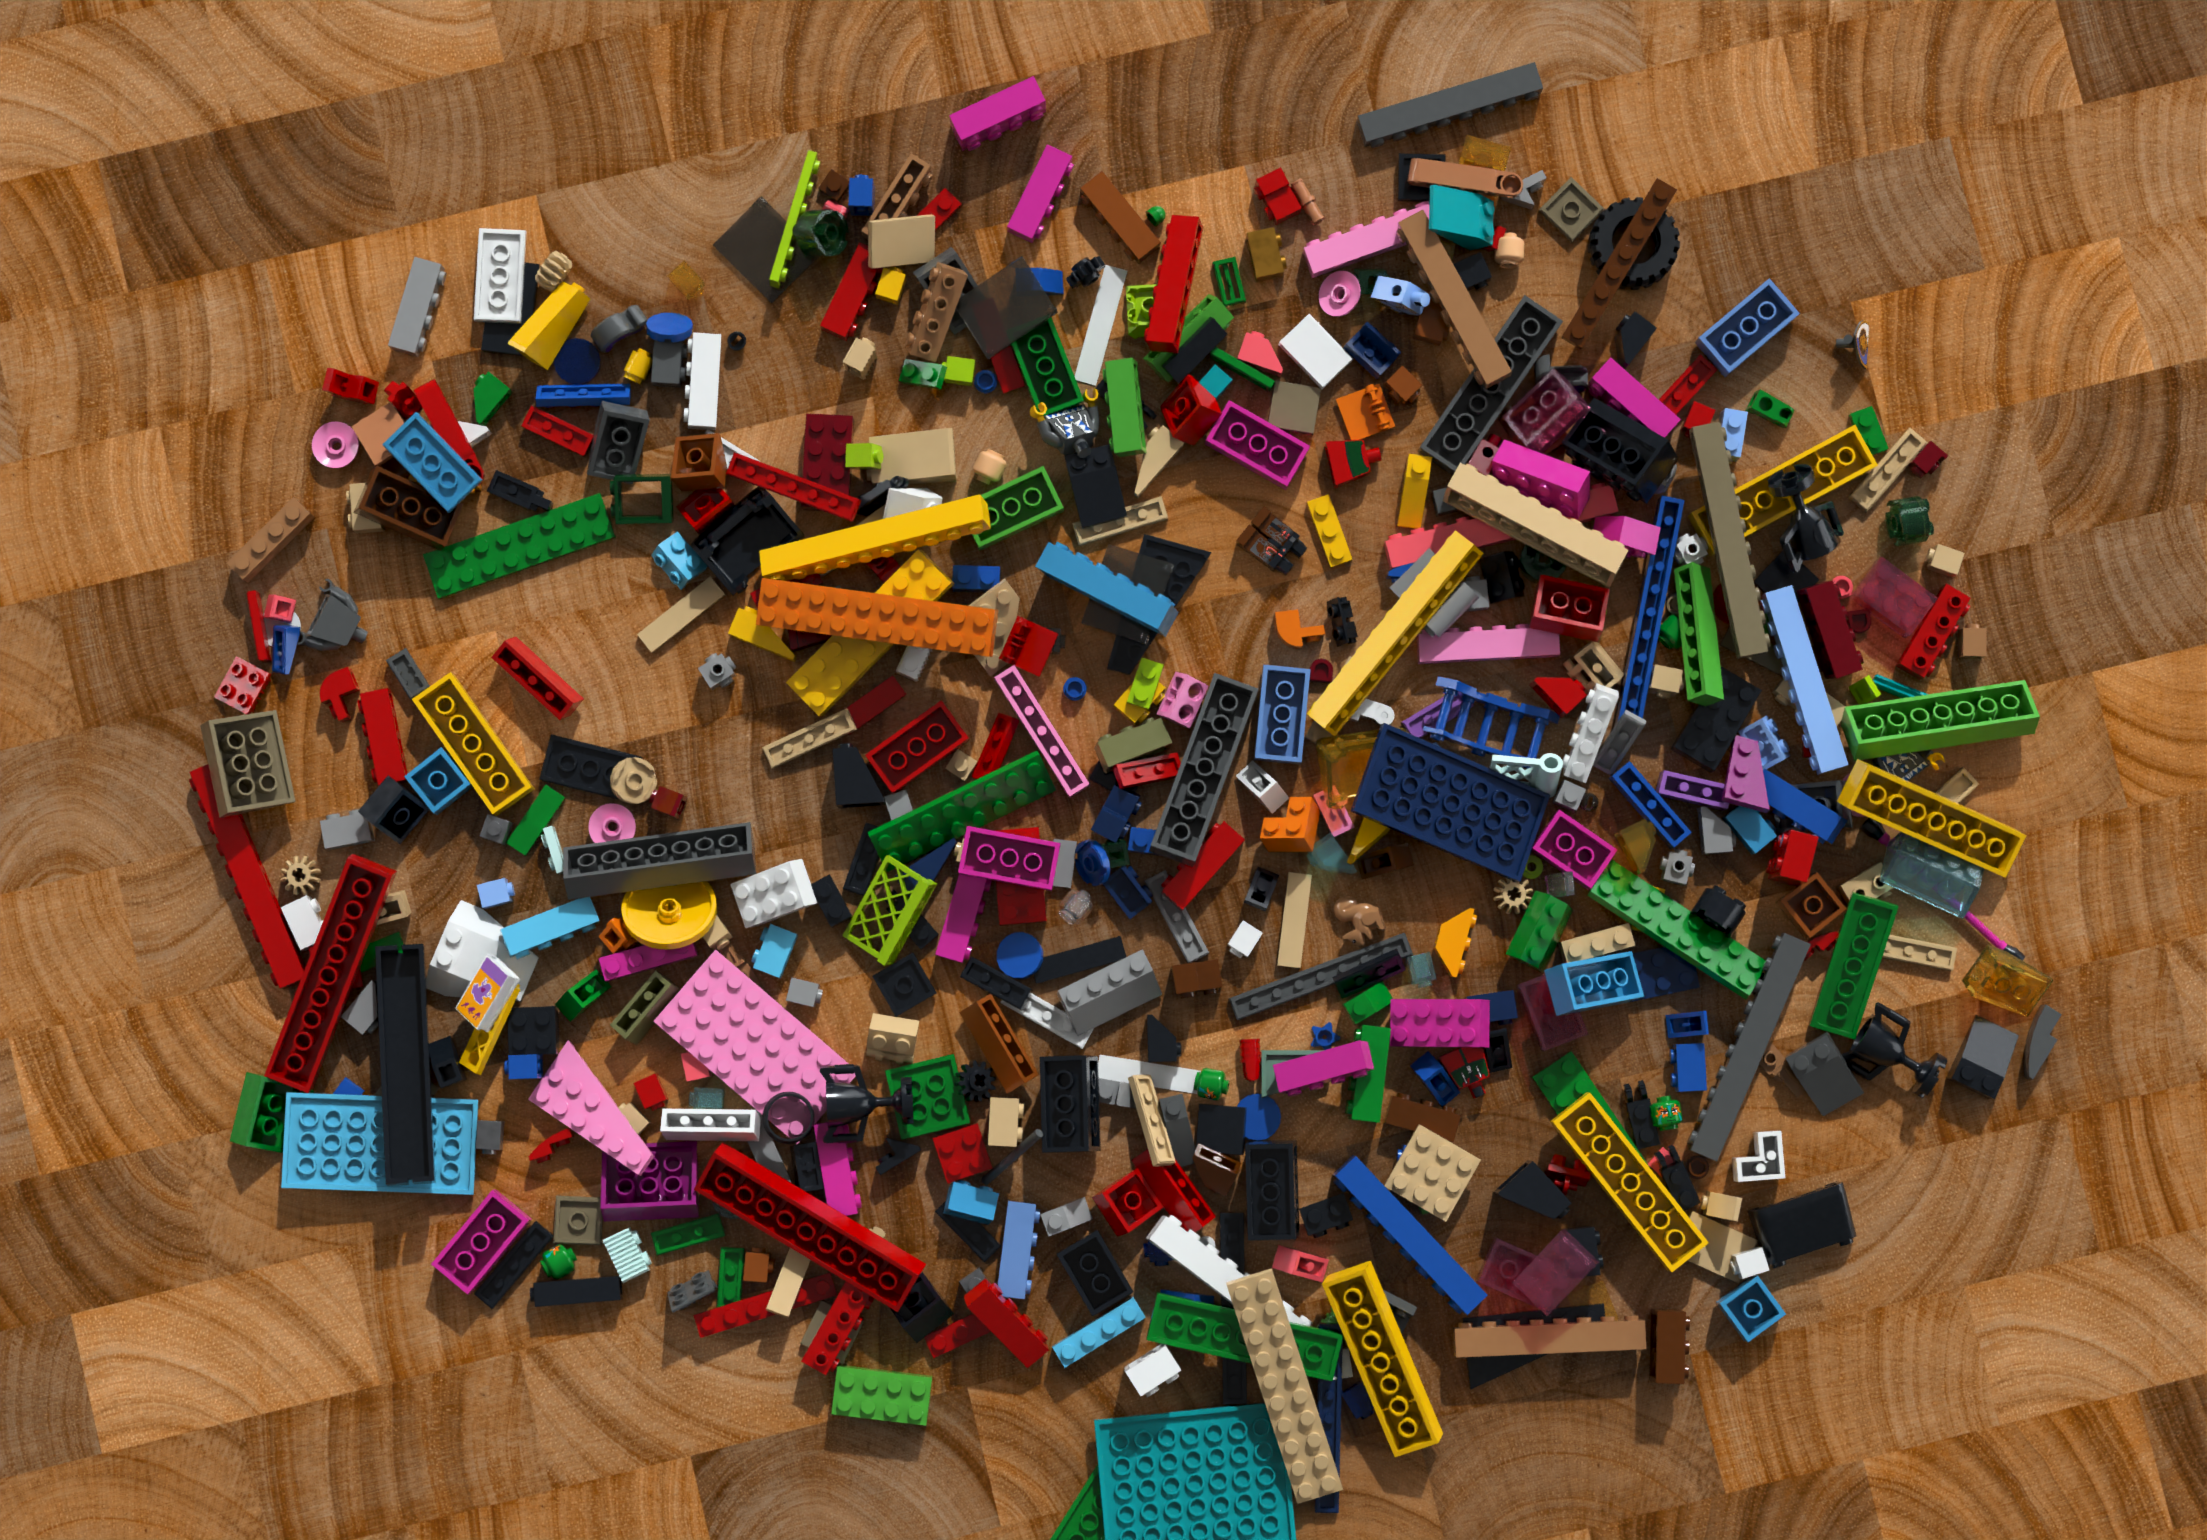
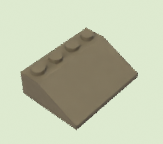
(247, 763)

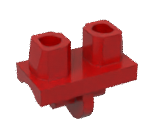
(403, 399)
(1567, 1177)

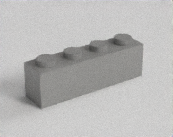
(417, 306)

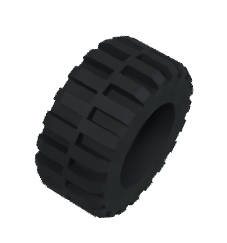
(1664, 236)

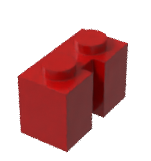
(1277, 196)

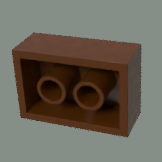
(1668, 1346)

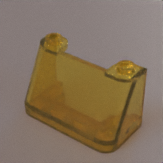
(1343, 763)

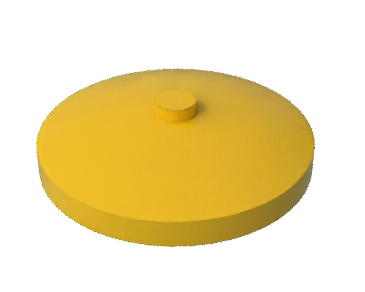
(670, 914)

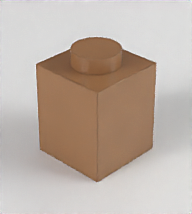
(1972, 642)

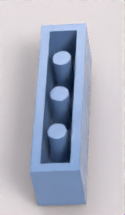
(1017, 1249)

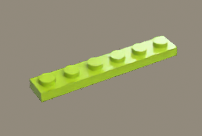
(798, 207)

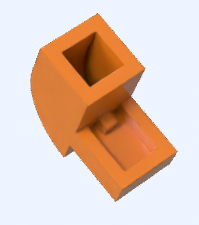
(1289, 630)

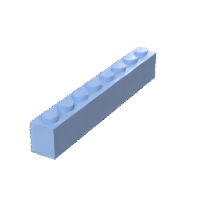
(1804, 680)

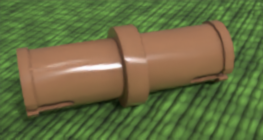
(1307, 202)

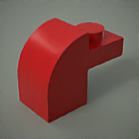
(350, 387)
(334, 688)

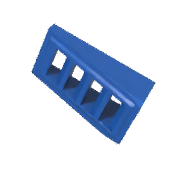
(284, 646)

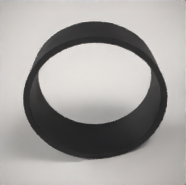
(766, 1124)

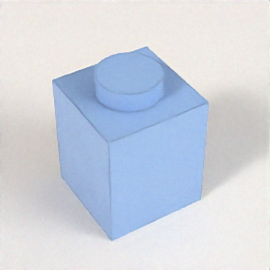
(495, 893)

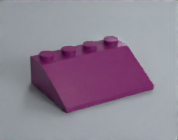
(660, 1192)

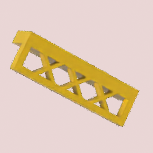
(482, 1043)

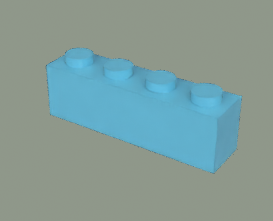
(549, 926)
(1098, 1331)

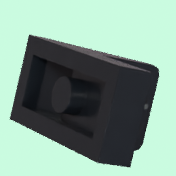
(1261, 888)
(1498, 1053)
(901, 1149)

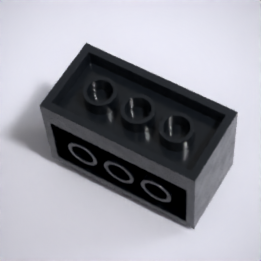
(1620, 451)
(1070, 1104)
(1272, 1190)

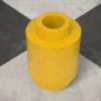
(638, 366)

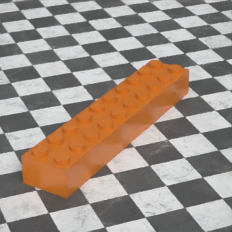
(877, 617)

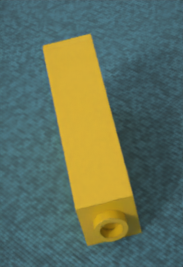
(550, 325)

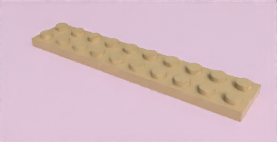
(1284, 1385)

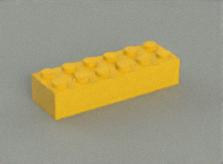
(473, 744)

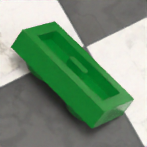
(923, 374)
(1869, 429)

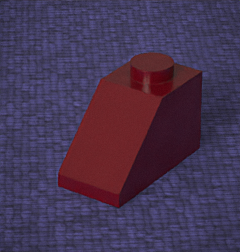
(668, 802)

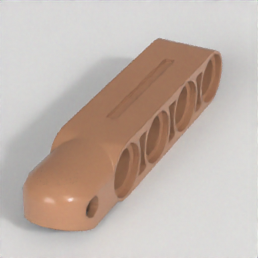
(1465, 178)

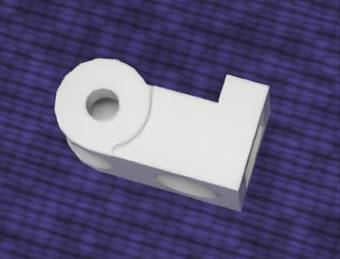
(1374, 711)

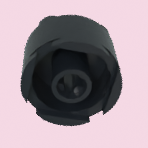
(1719, 910)

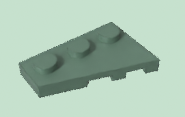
(1272, 1057)

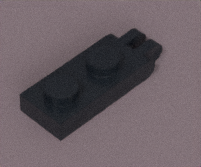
(878, 495)
(922, 932)

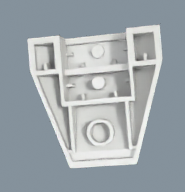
(462, 948)

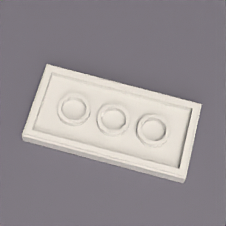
(500, 276)

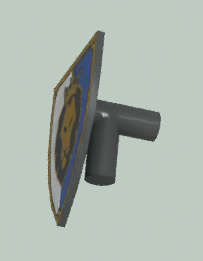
(1859, 341)

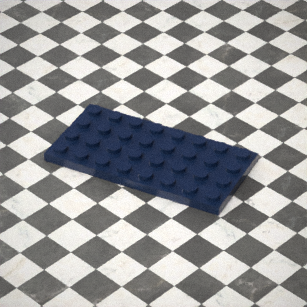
(1450, 802)

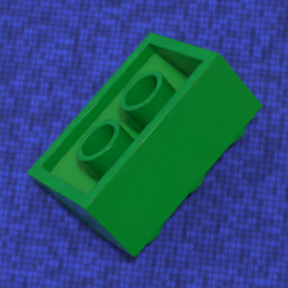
(1539, 931)
(261, 1113)

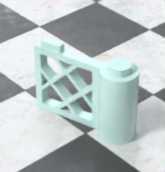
(1542, 775)

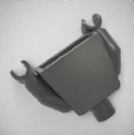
(334, 622)

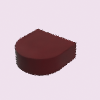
(1859, 620)
(1321, 671)

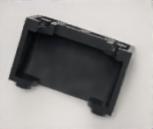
(734, 540)
(1803, 1224)

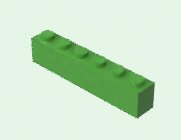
(1698, 634)

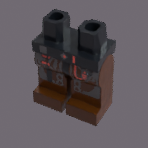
(1278, 544)

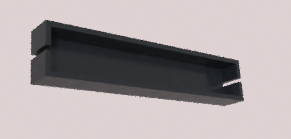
(405, 1065)

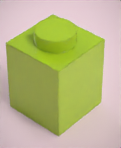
(959, 371)
(864, 456)

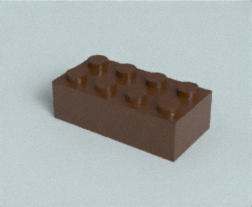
(406, 508)

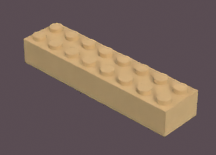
(1535, 524)

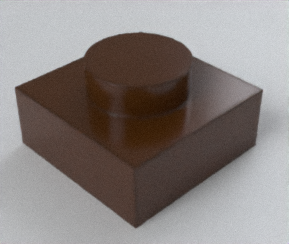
(834, 186)

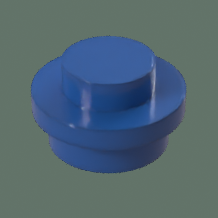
(985, 381)
(1074, 689)

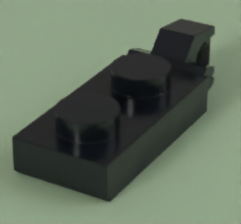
(518, 492)

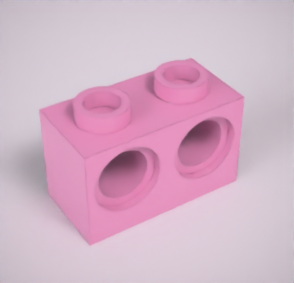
(1179, 699)

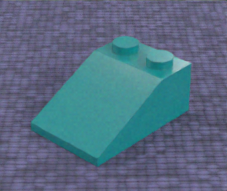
(1461, 217)

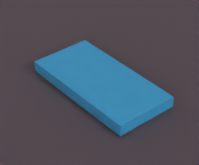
(432, 462)

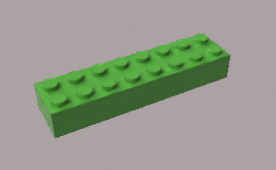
(1939, 720)

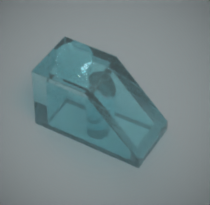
(1330, 856)

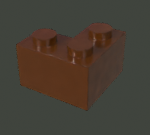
(1196, 977)

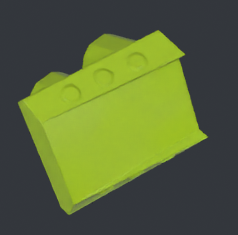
(1138, 300)

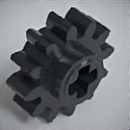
(1085, 272)
(968, 1078)

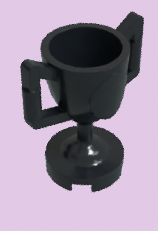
(1808, 528)
(1882, 1047)
(853, 1103)

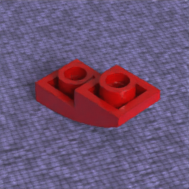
(1822, 942)
(545, 1149)

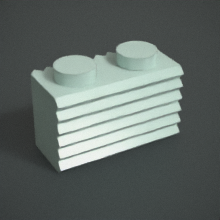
(627, 1254)

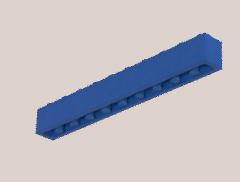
(1650, 609)

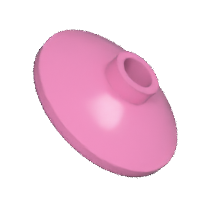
(1331, 293)
(327, 436)
(608, 813)

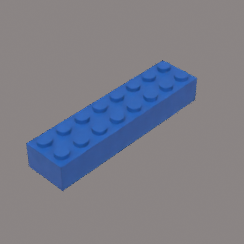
(1410, 1235)

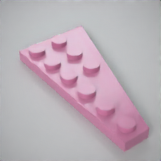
(582, 1103)

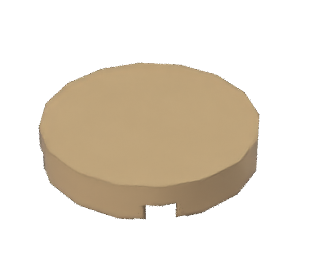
(633, 780)

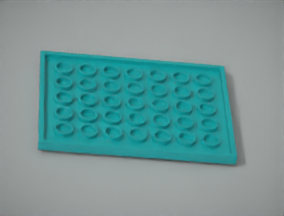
(1194, 1476)

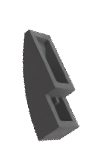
(2039, 1040)

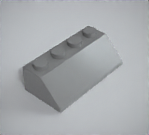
(1109, 992)

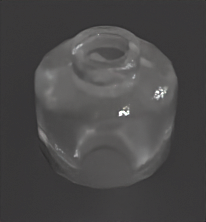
(1075, 906)

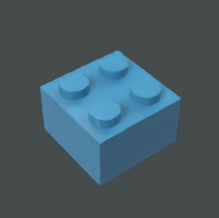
(439, 781)
(1750, 1308)

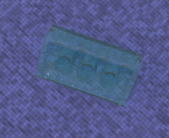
(1931, 874)

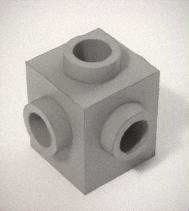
(709, 669)
(1670, 873)

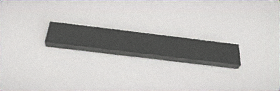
(1312, 978)

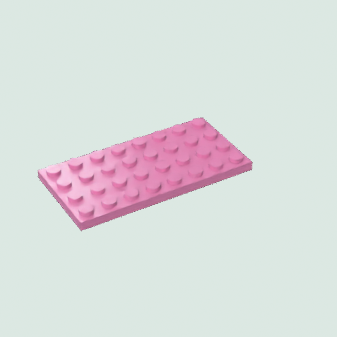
(751, 1043)

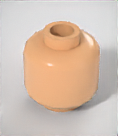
(1509, 251)
(989, 466)

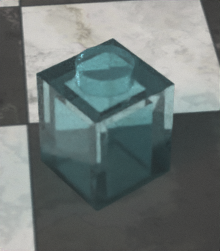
(1421, 969)
(707, 1098)

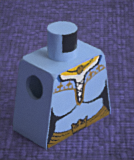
(1410, 298)

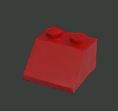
(1190, 411)
(1559, 693)
(1127, 1202)

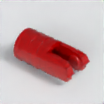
(1250, 1058)

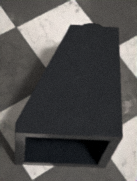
(853, 779)
(1534, 1191)

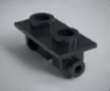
(1342, 632)

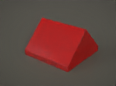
(705, 507)

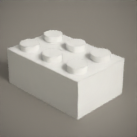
(773, 893)
(1152, 1370)

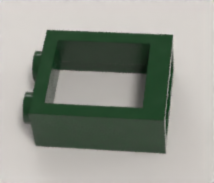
(666, 492)

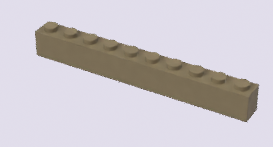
(1728, 540)

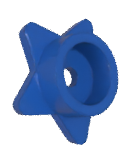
(1319, 1032)

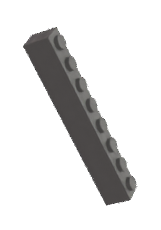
(1450, 104)

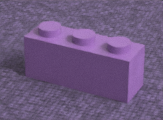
(1691, 790)

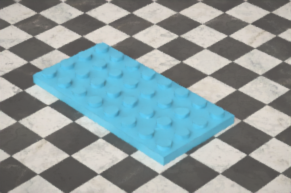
(340, 1144)

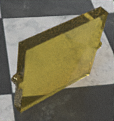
(1593, 1294)

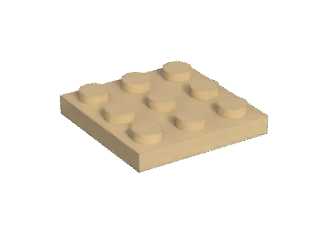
(1432, 1172)

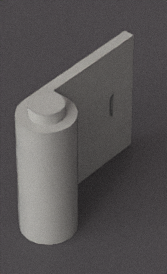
(1455, 605)

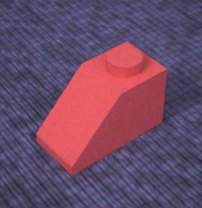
(1259, 354)
(1300, 1263)

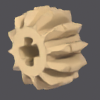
(553, 271)
(294, 881)
(1507, 887)

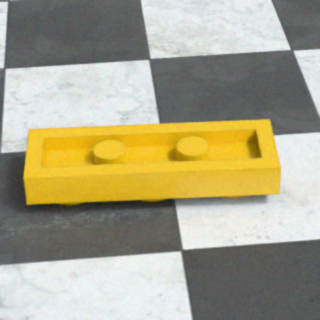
(1329, 531)

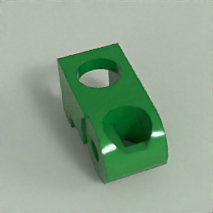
(1770, 408)

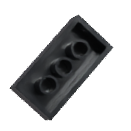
(1714, 726)

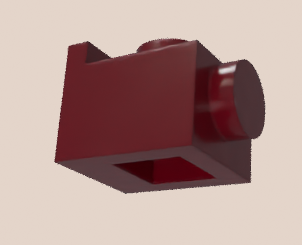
(1927, 459)

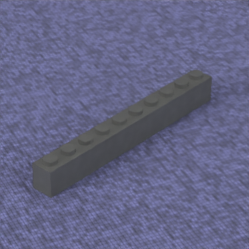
(1749, 1046)

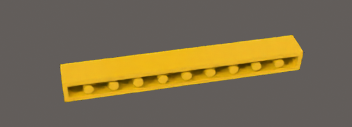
(876, 539)
(1395, 633)

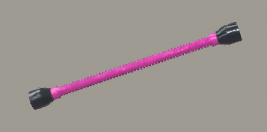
(1876, 831)

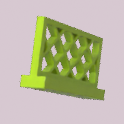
(903, 924)

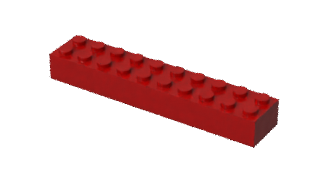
(330, 973)
(809, 1226)

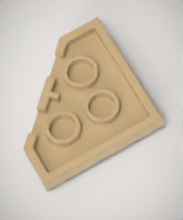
(1005, 600)

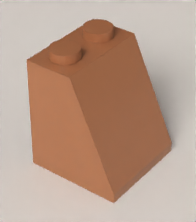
(375, 431)

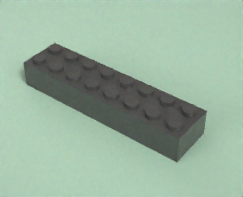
(1477, 408)
(1203, 770)
(659, 860)

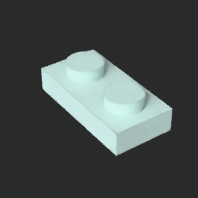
(551, 841)

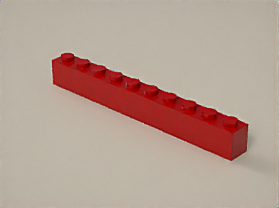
(252, 885)

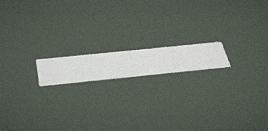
(1100, 325)
(1162, 1075)

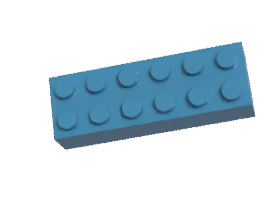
(1107, 589)

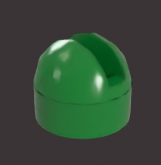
(1156, 215)

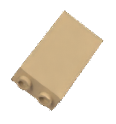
(916, 456)

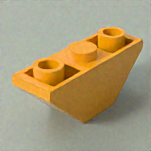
(1453, 940)

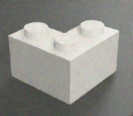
(1766, 1163)

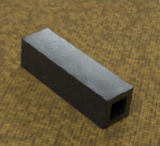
(576, 1291)

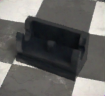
(806, 1166)

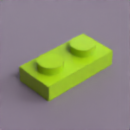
(1145, 683)

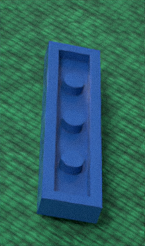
(582, 395)

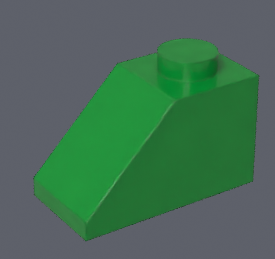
(489, 397)
(582, 995)
(1367, 1003)

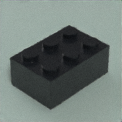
(1094, 1272)

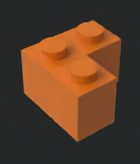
(1295, 831)

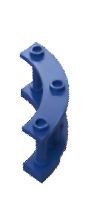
(1492, 704)

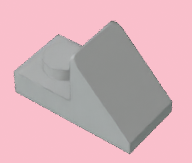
(1530, 183)
(1115, 1093)

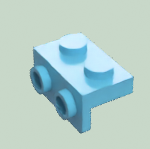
(678, 560)

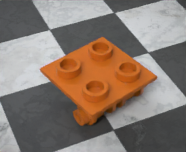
(1365, 412)

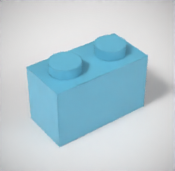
(774, 951)

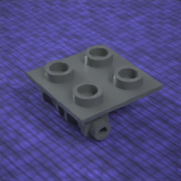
(684, 1294)

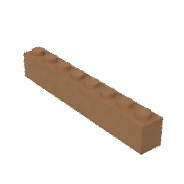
(1454, 300)
(1549, 1337)

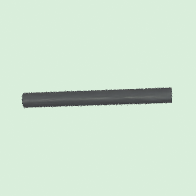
(1012, 1157)

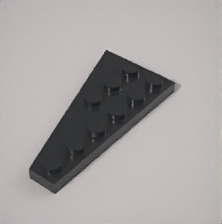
(1187, 564)
(1490, 1367)

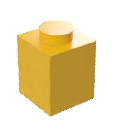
(891, 285)

